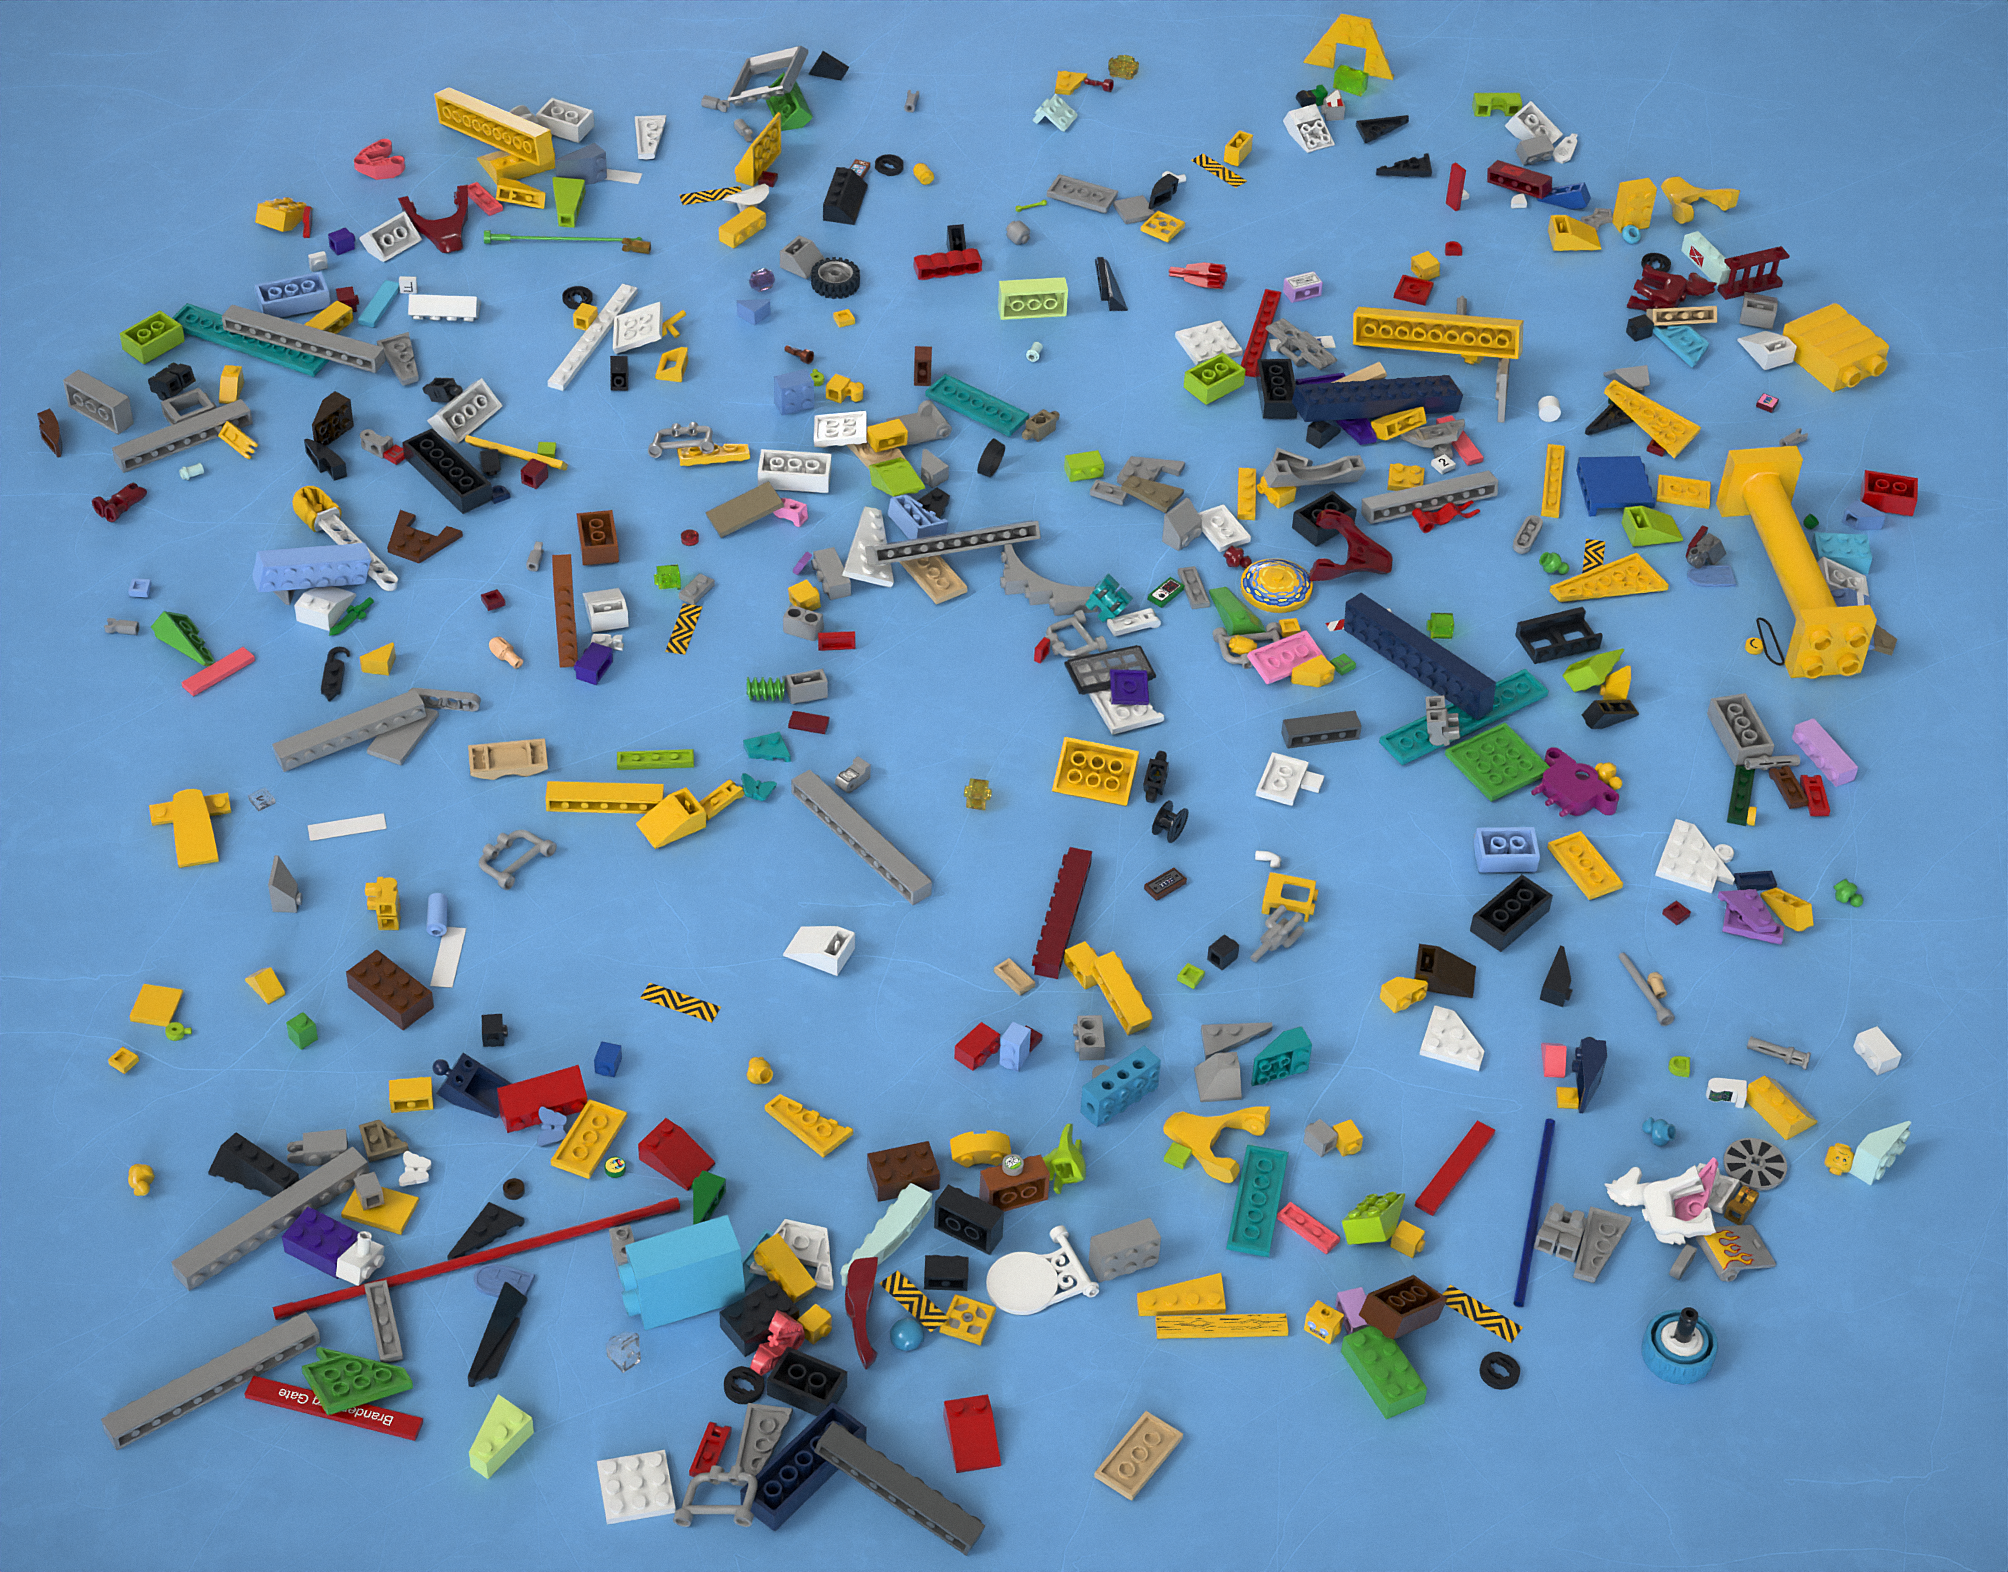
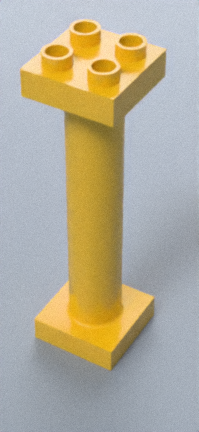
(1824, 635)

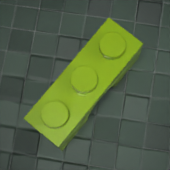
(1485, 102)

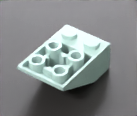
(1879, 1152)

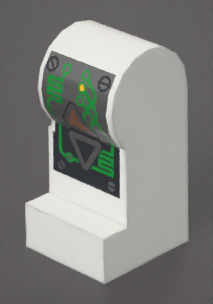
(1727, 1090)

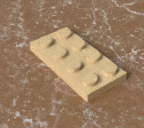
(935, 578)
(1138, 1455)

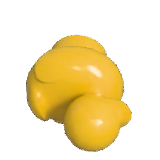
(1607, 774)
(759, 1071)
(140, 1178)

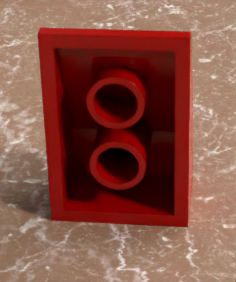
(674, 1154)
(971, 1433)

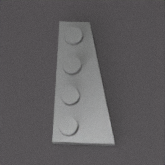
(400, 357)
(1599, 1241)
(760, 1436)

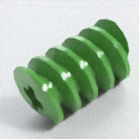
(762, 688)

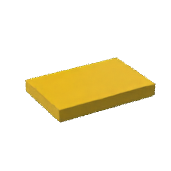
(1683, 491)
(390, 1216)

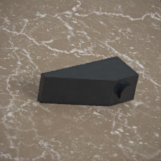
(1608, 712)
(1558, 981)

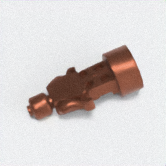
(805, 355)

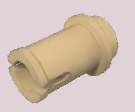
(1655, 980)

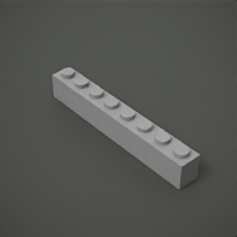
(180, 436)
(1429, 496)
(349, 730)

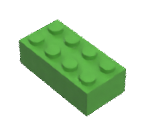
(1383, 1371)

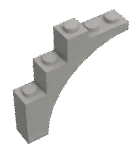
(1039, 590)

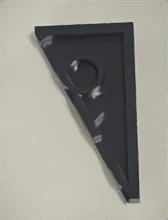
(1374, 128)
(1409, 167)
(488, 1225)

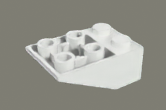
(1308, 128)
(1769, 349)
(606, 609)
(822, 947)

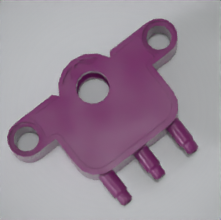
(1574, 791)

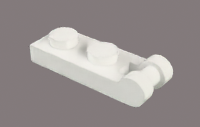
(1133, 622)

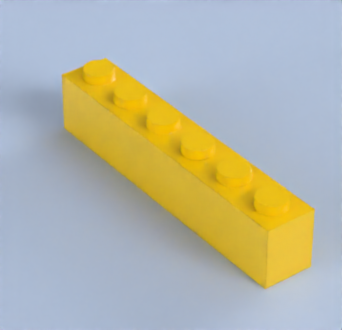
(602, 797)

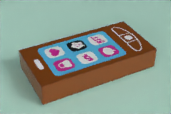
(860, 167)

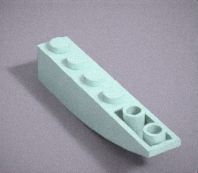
(895, 1227)

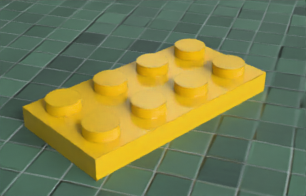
(1585, 865)
(589, 1139)

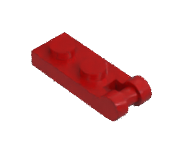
(1816, 795)
(710, 1448)

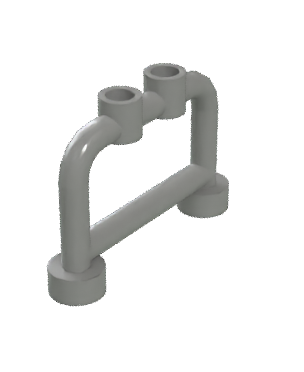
(706, 445)
(1077, 621)
(1220, 636)
(505, 879)
(742, 1517)

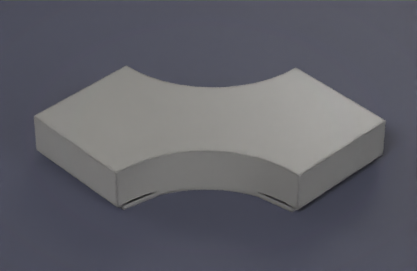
(1598, 218)

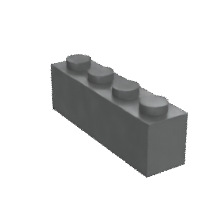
(1321, 729)

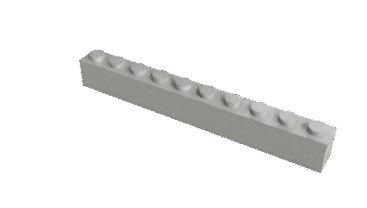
(303, 338)
(952, 542)
(861, 837)
(268, 1219)
(210, 1381)

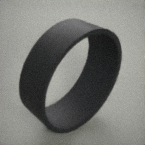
(991, 458)

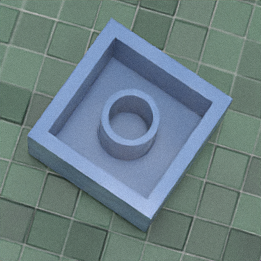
(793, 392)

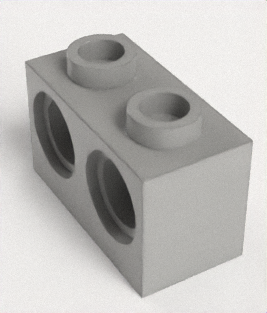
(1090, 1037)

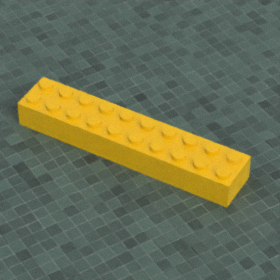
(494, 126)
(1438, 332)

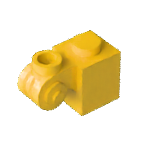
(840, 387)
(1278, 495)

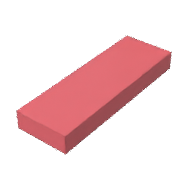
(484, 199)
(1308, 1228)

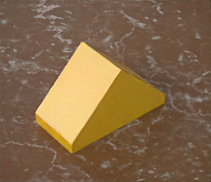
(379, 660)
(266, 985)

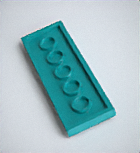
(977, 405)
(1257, 1200)

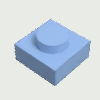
(139, 587)

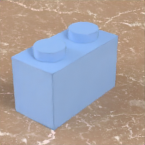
(1015, 1046)

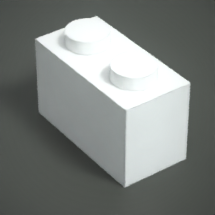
(1877, 1050)

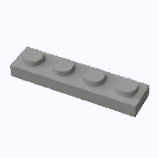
(383, 1321)

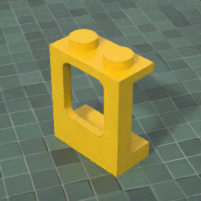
(1273, 897)

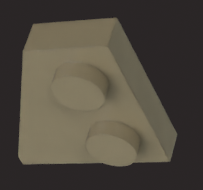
(1883, 641)
(380, 1141)

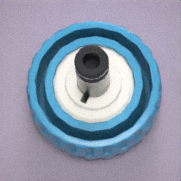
(1679, 1346)

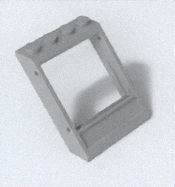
(791, 58)

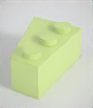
(499, 1436)

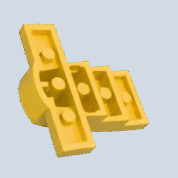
(192, 824)

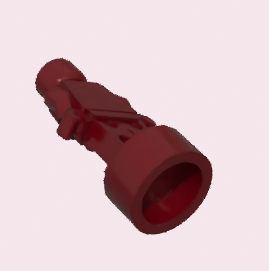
(1107, 84)

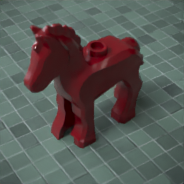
(1671, 290)

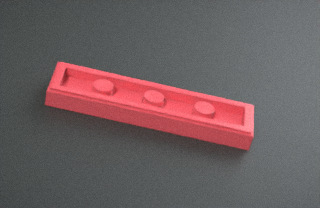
(1464, 445)
(218, 671)

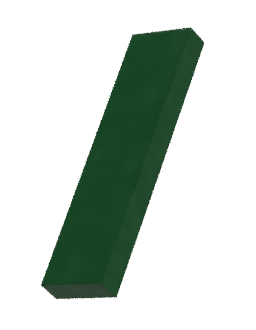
(1740, 795)

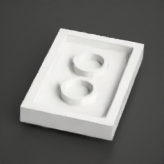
(1223, 528)
(1282, 779)

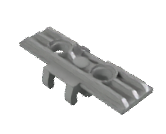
(1300, 340)

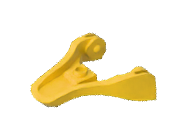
(1682, 194)
(1202, 1132)

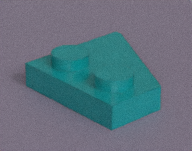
(767, 747)

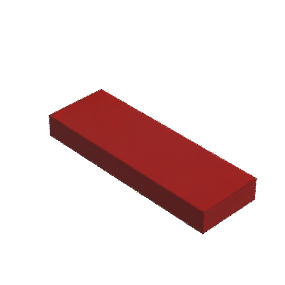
(1455, 186)

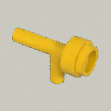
(668, 324)

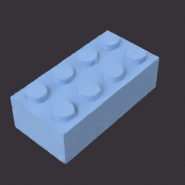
(293, 295)

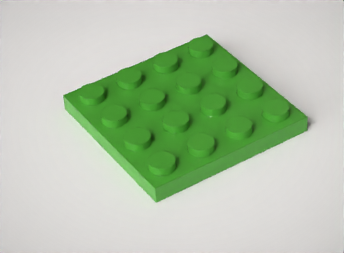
(1497, 761)

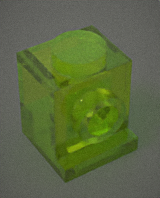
(667, 577)

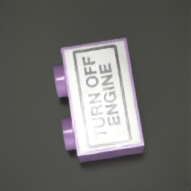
(1302, 287)

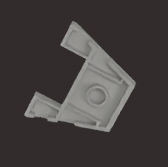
(1149, 468)

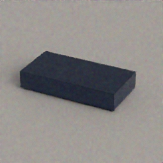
(1755, 880)

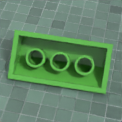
(792, 107)

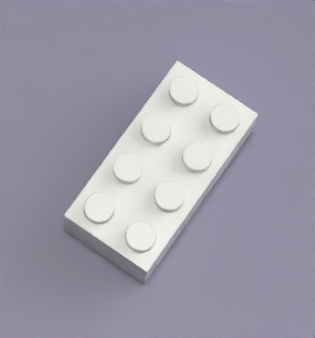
(795, 470)

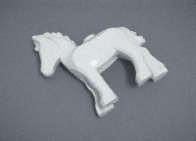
(1660, 1206)

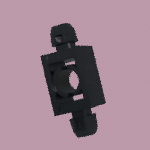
(442, 389)
(1154, 788)

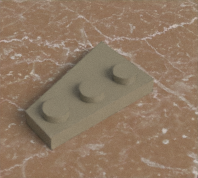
(1153, 493)

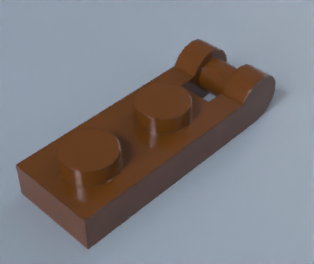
(1788, 787)

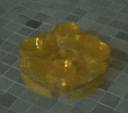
(1123, 67)

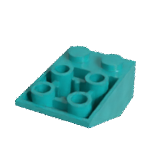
(1283, 1057)

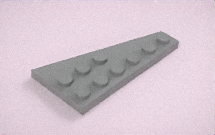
(1502, 386)

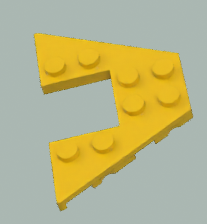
(1353, 32)

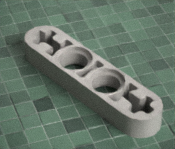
(444, 703)

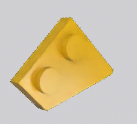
(1068, 82)

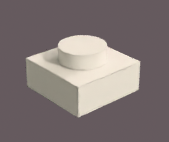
(318, 261)

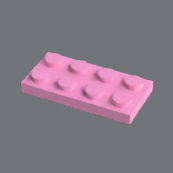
(1278, 658)

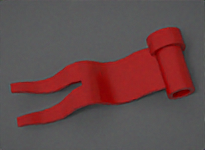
(1427, 519)

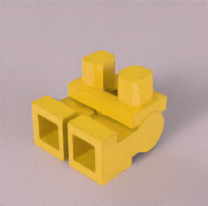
(385, 903)

